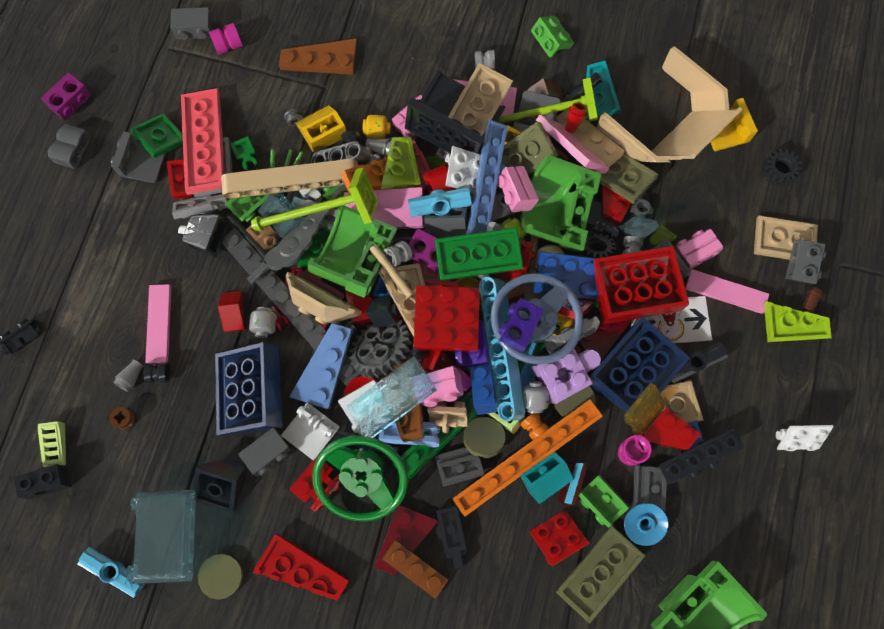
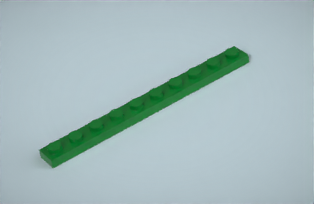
(420, 455)

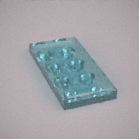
(391, 398)

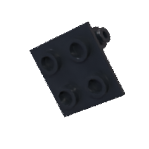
(600, 224)

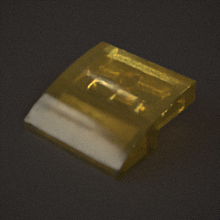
(645, 410)

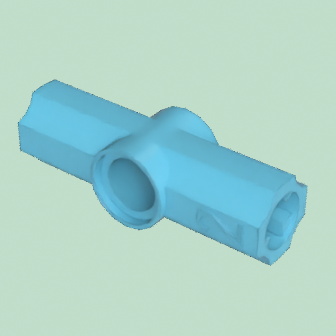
(428, 204)
(100, 564)

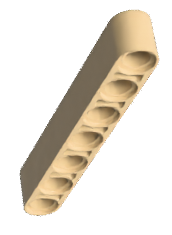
(285, 178)

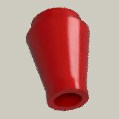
(576, 115)

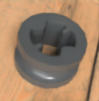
(293, 116)

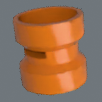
(534, 425)

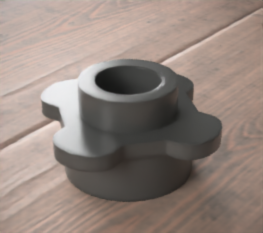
(645, 205)

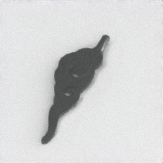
(294, 243)

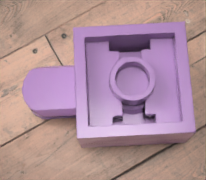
(567, 374)

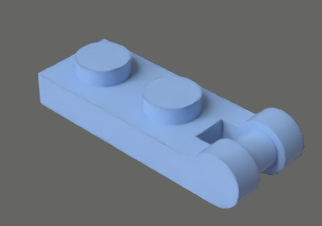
(391, 435)

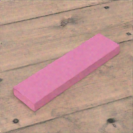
(726, 291)
(158, 324)

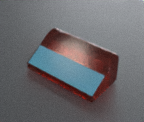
(569, 493)

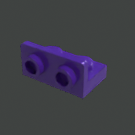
(481, 357)

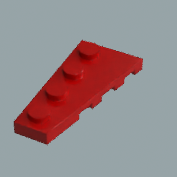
(299, 568)

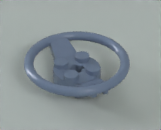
(551, 304)

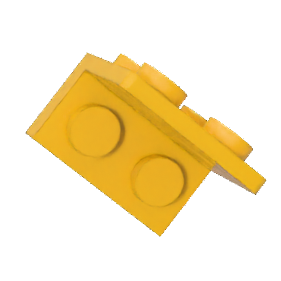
(738, 131)

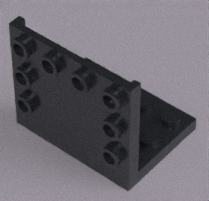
(430, 118)

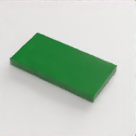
(479, 254)

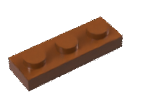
(415, 569)

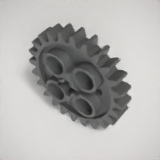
(380, 349)

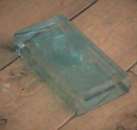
(639, 226)

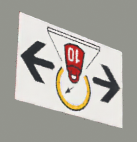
(686, 325)

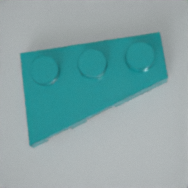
(604, 93)

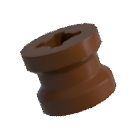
(127, 420)

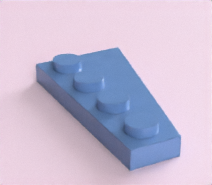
(323, 371)

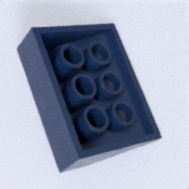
(636, 361)
(248, 390)

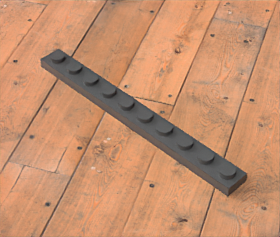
(281, 297)

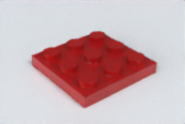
(446, 318)

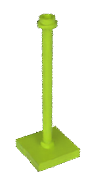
(587, 100)
(361, 194)

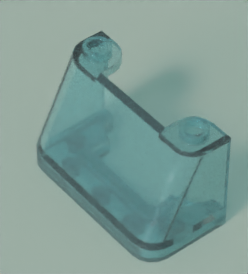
(163, 537)

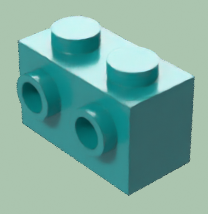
(547, 477)

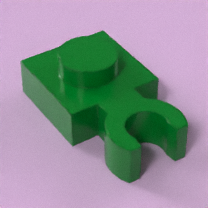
(244, 152)

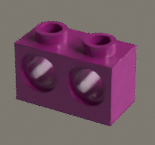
(66, 96)
(427, 255)

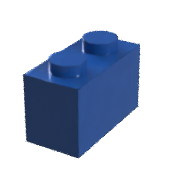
(483, 389)

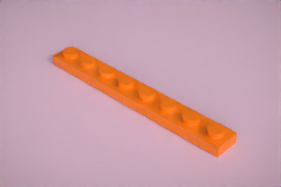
(527, 457)

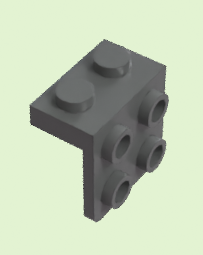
(534, 100)
(134, 161)

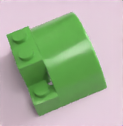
(557, 208)
(347, 252)
(708, 602)

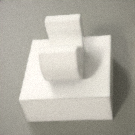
(311, 194)

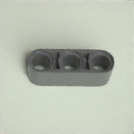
(345, 151)

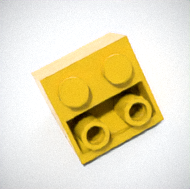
(321, 128)

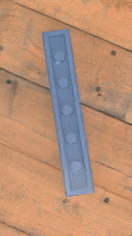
(487, 177)

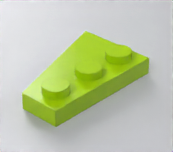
(401, 165)
(794, 325)

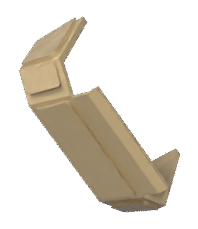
(708, 116)

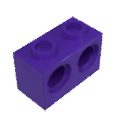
(524, 326)

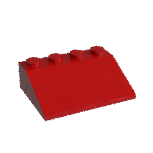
(639, 285)

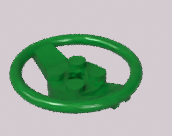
(371, 483)

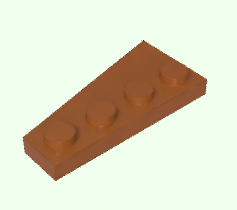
(328, 57)

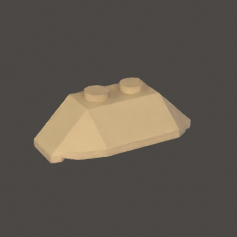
(318, 301)

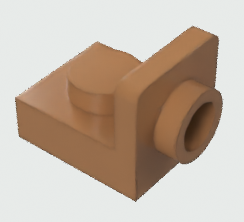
(266, 238)

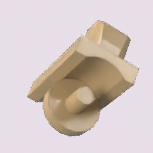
(448, 416)

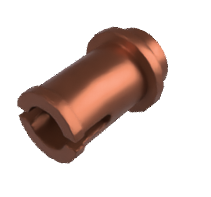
(812, 300)

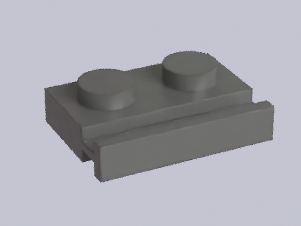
(458, 466)
(649, 486)

